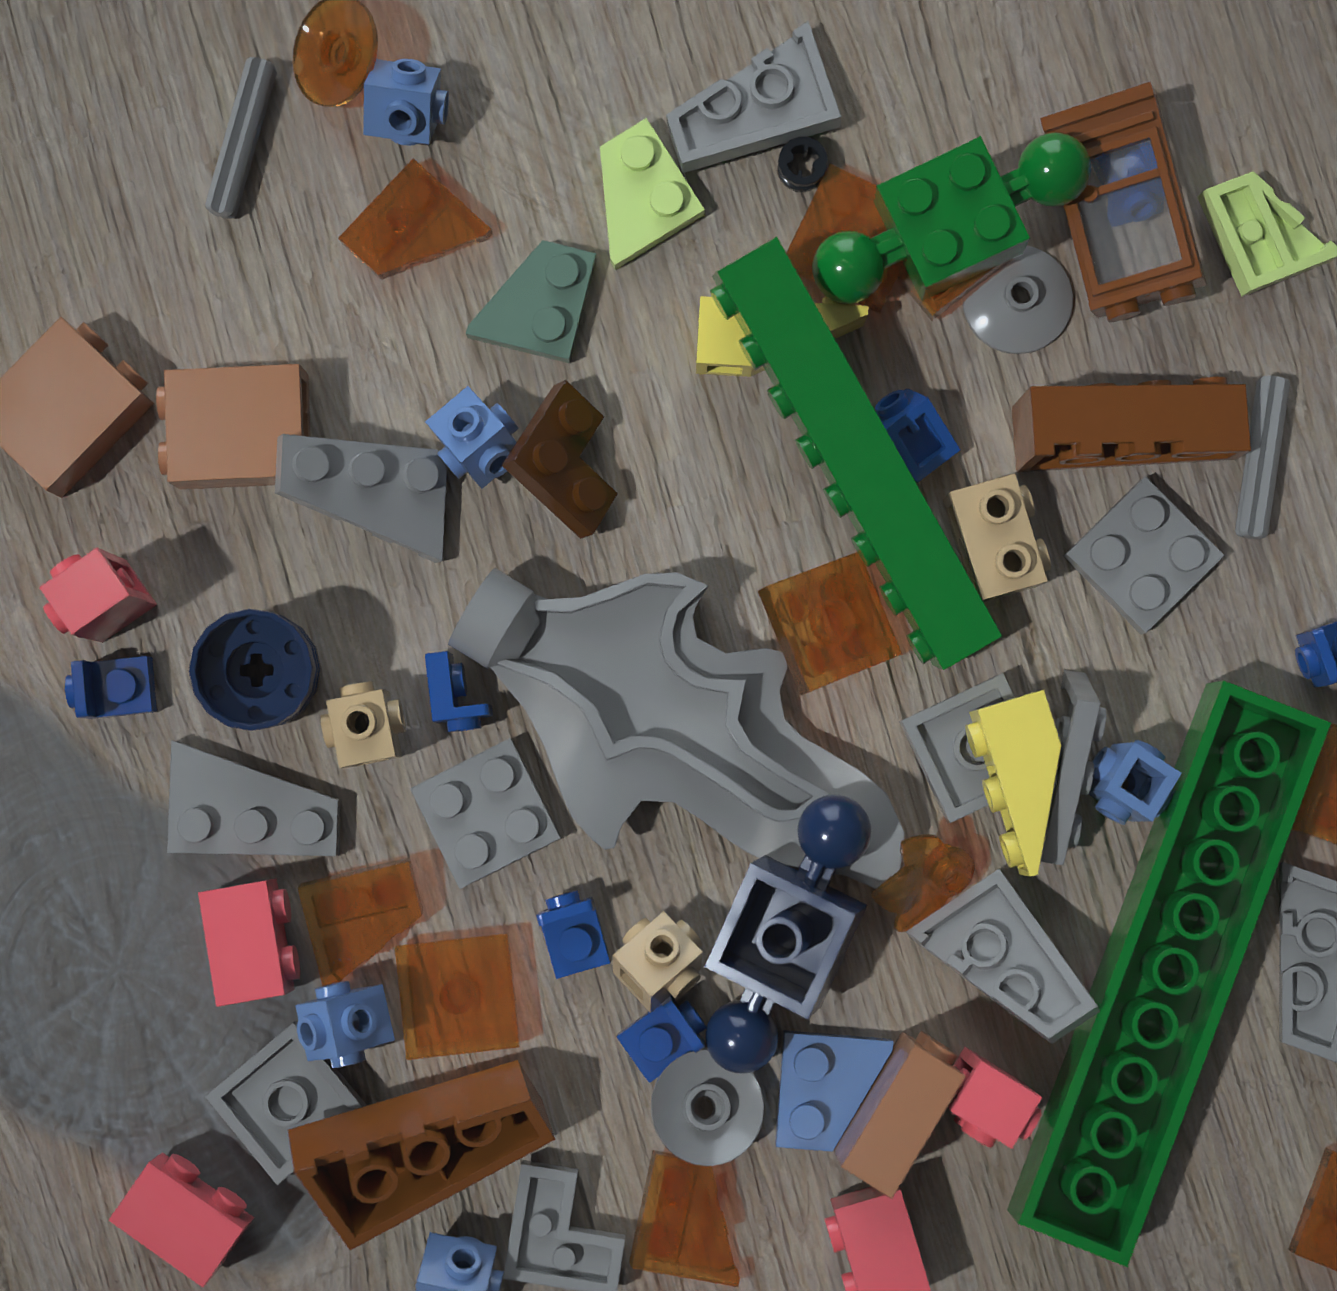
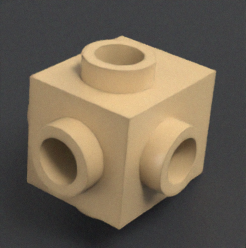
(380, 739)
(659, 960)

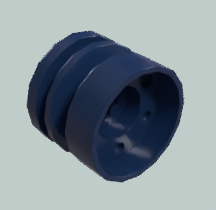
(221, 665)

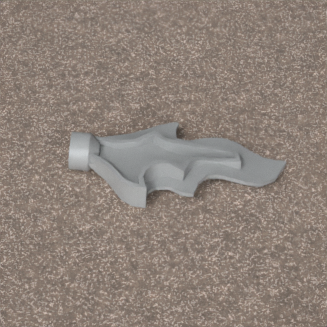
(659, 716)

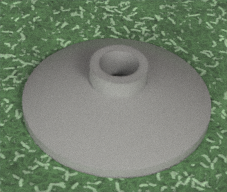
(1014, 325)
(734, 1118)

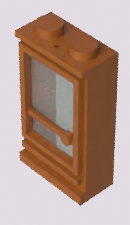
(1132, 215)

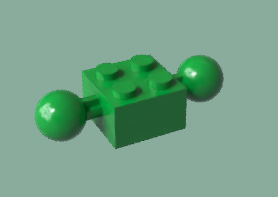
(951, 218)

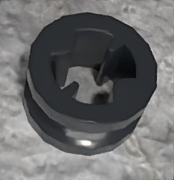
(806, 146)

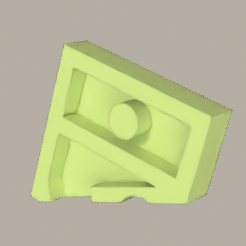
(643, 193)
(1260, 233)

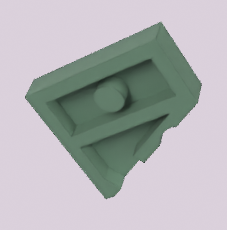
(539, 304)

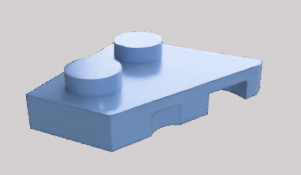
(824, 1085)

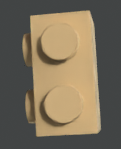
(997, 537)

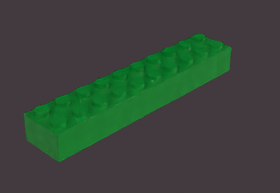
(1168, 972)

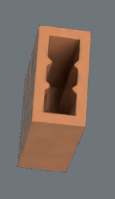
(67, 405)
(228, 423)
(899, 1112)

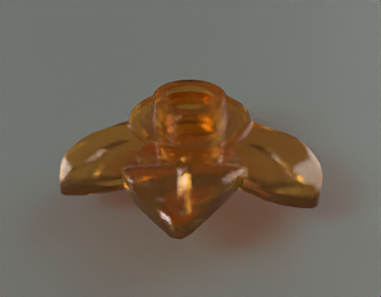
(926, 880)

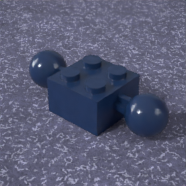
(787, 934)

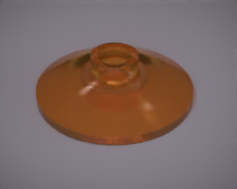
(335, 51)

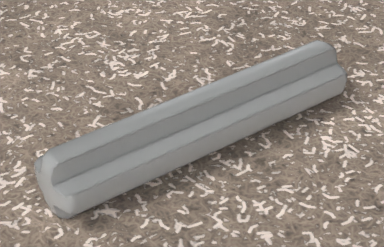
(241, 137)
(1263, 459)

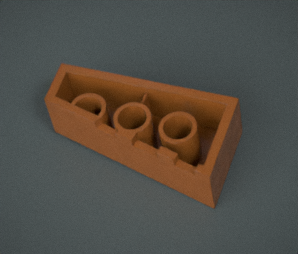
(1130, 424)
(417, 1148)

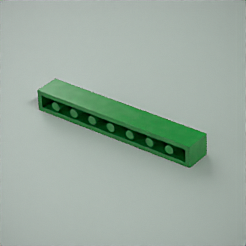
(855, 455)

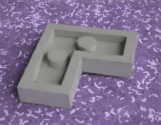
(546, 1247)

